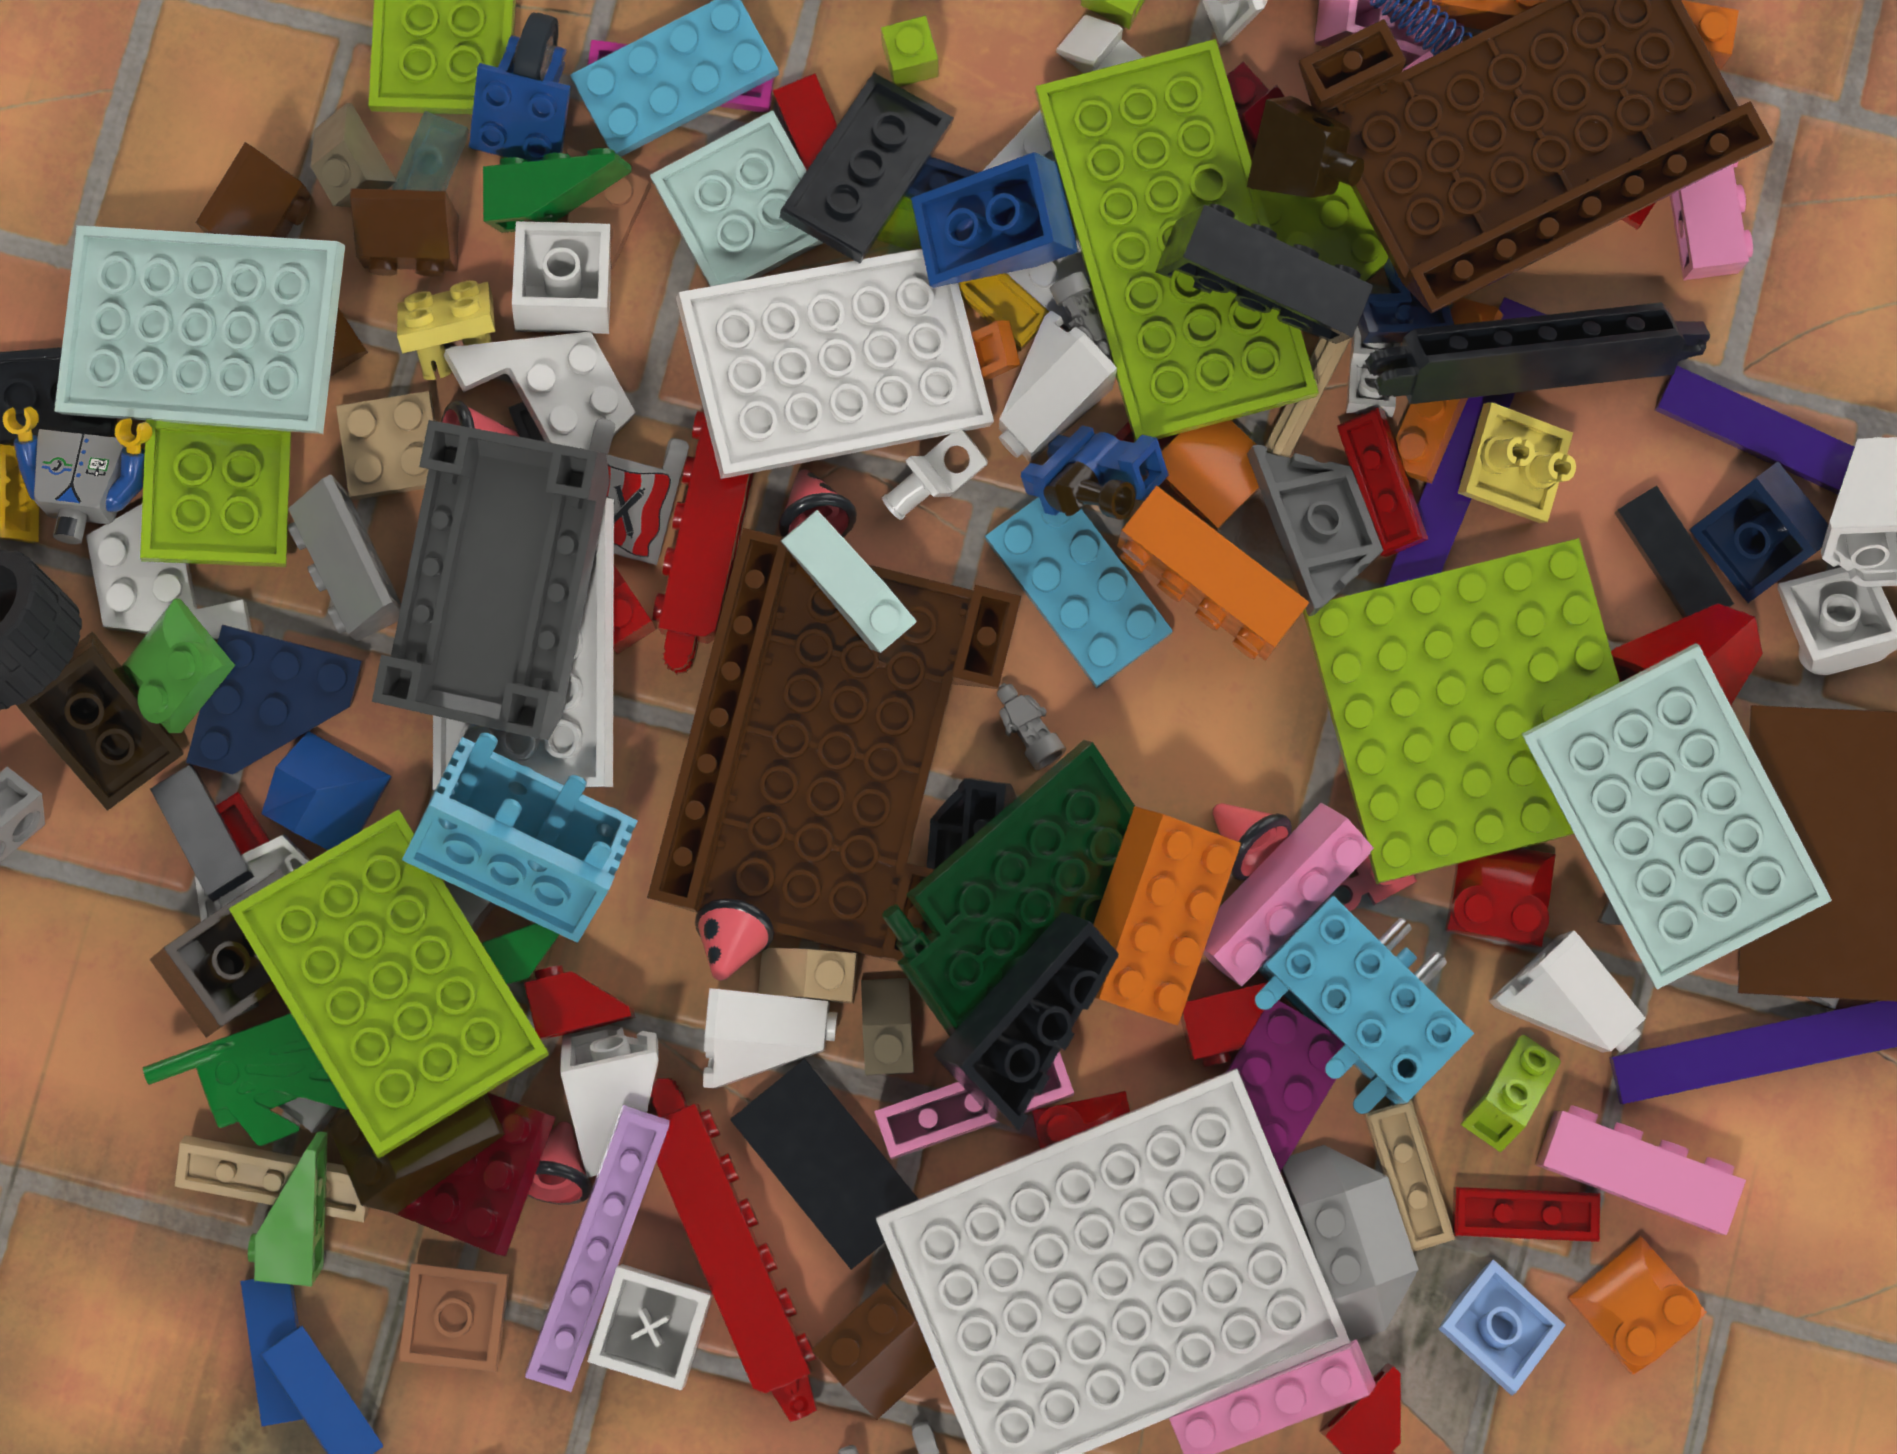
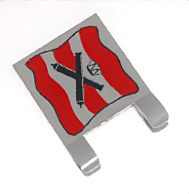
(640, 495)

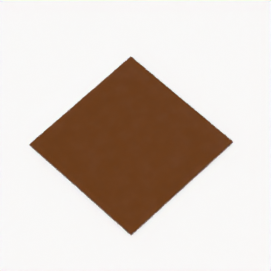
(1841, 796)

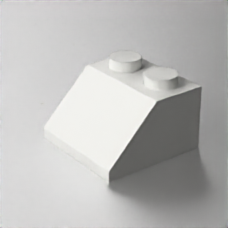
(562, 277)

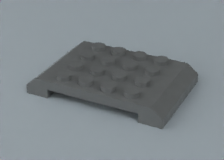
(496, 580)

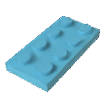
(674, 75)
(1079, 589)

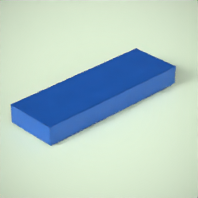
(269, 1318)
(319, 1395)

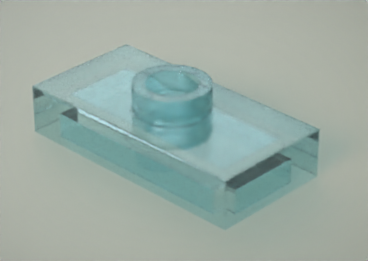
(432, 154)

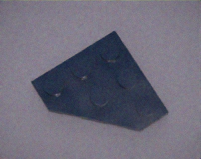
(268, 699)

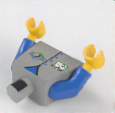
(79, 474)

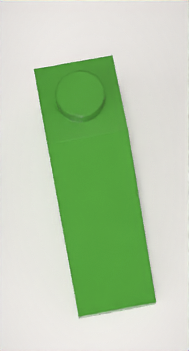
(293, 1233)

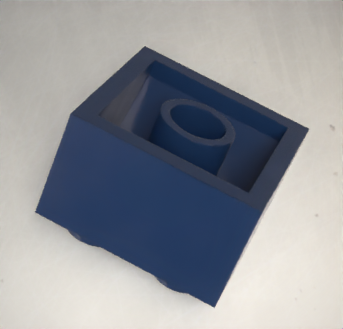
(1762, 532)

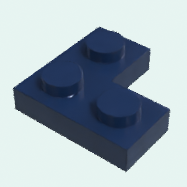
(1397, 313)

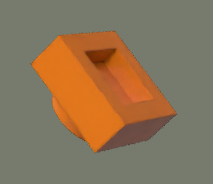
(995, 349)

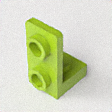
(1513, 1094)

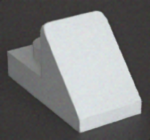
(1096, 45)

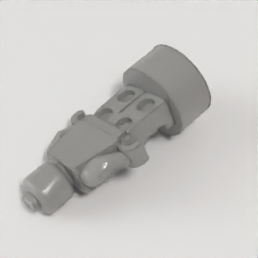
(1073, 293)
(1023, 716)

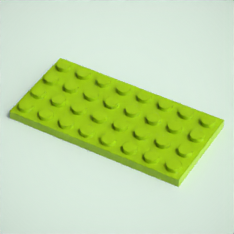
(1133, 159)

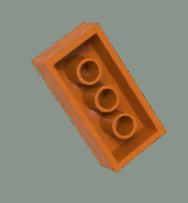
(1210, 575)
(1161, 911)

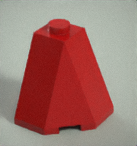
(1724, 635)

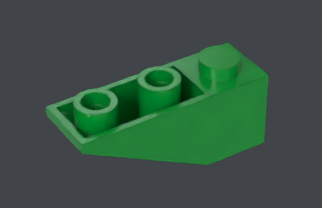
(546, 187)

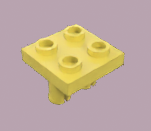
(432, 320)
(1517, 463)

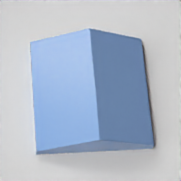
(1501, 1326)

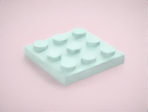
(731, 202)

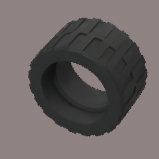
(36, 629)

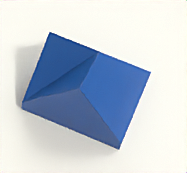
(323, 792)

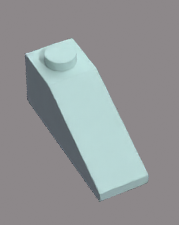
(848, 582)

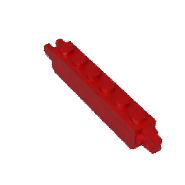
(703, 553)
(730, 1254)

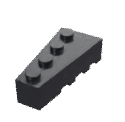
(1265, 273)
(1027, 1019)

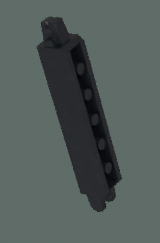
(1536, 353)

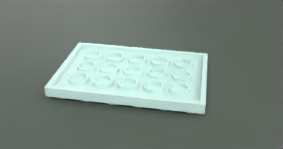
(200, 328)
(1676, 816)

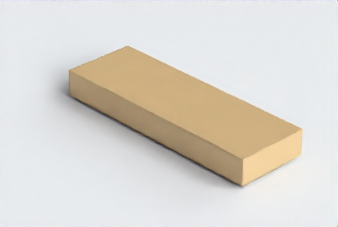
(1410, 1173)

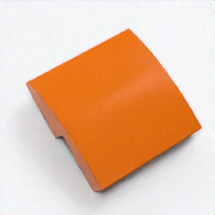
(1212, 470)

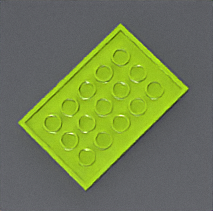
(388, 984)

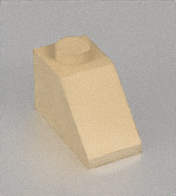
(808, 974)

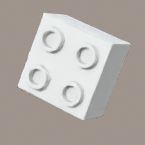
(650, 1327)

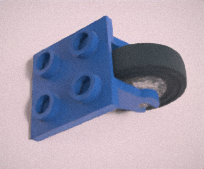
(521, 103)

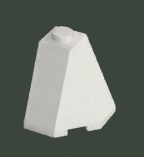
(1054, 388)
(1865, 516)
(1572, 996)
(761, 1032)
(600, 1076)

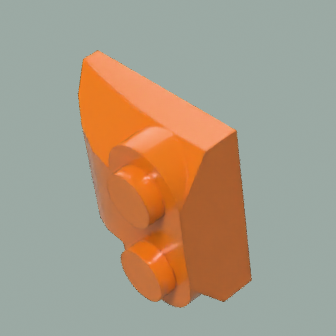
(1637, 1306)

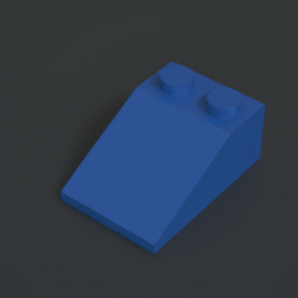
(995, 222)

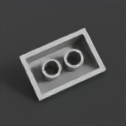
(344, 560)

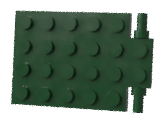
(1011, 883)

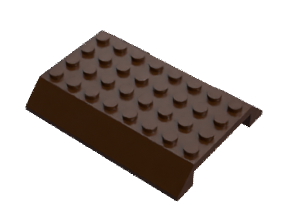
(1527, 134)
(819, 749)

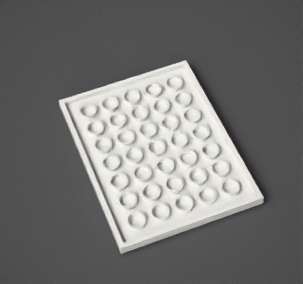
(1114, 1276)

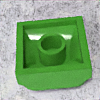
(176, 668)

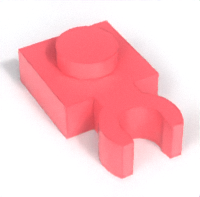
(1365, 883)

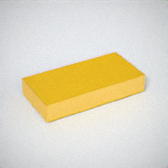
(1005, 300)

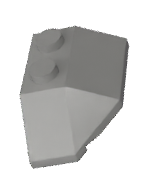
(1354, 1236)

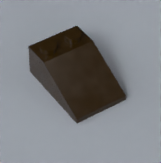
(97, 725)
(215, 967)
(420, 1162)

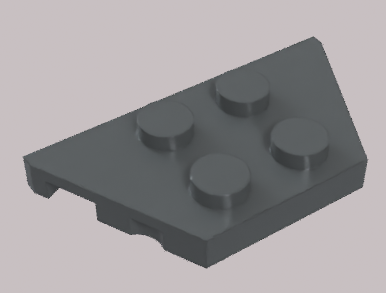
(1317, 522)

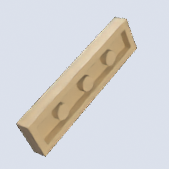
(257, 1175)

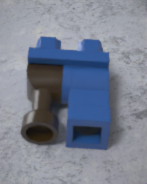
(1095, 472)

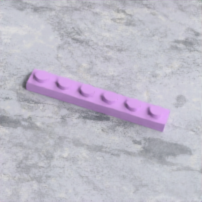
(597, 1248)

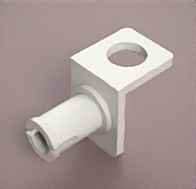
(932, 475)

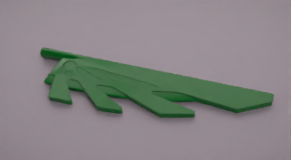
(276, 1064)

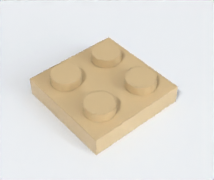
(385, 444)

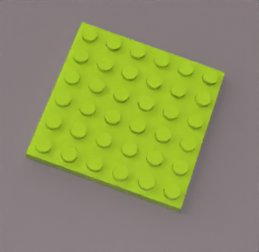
(1435, 696)

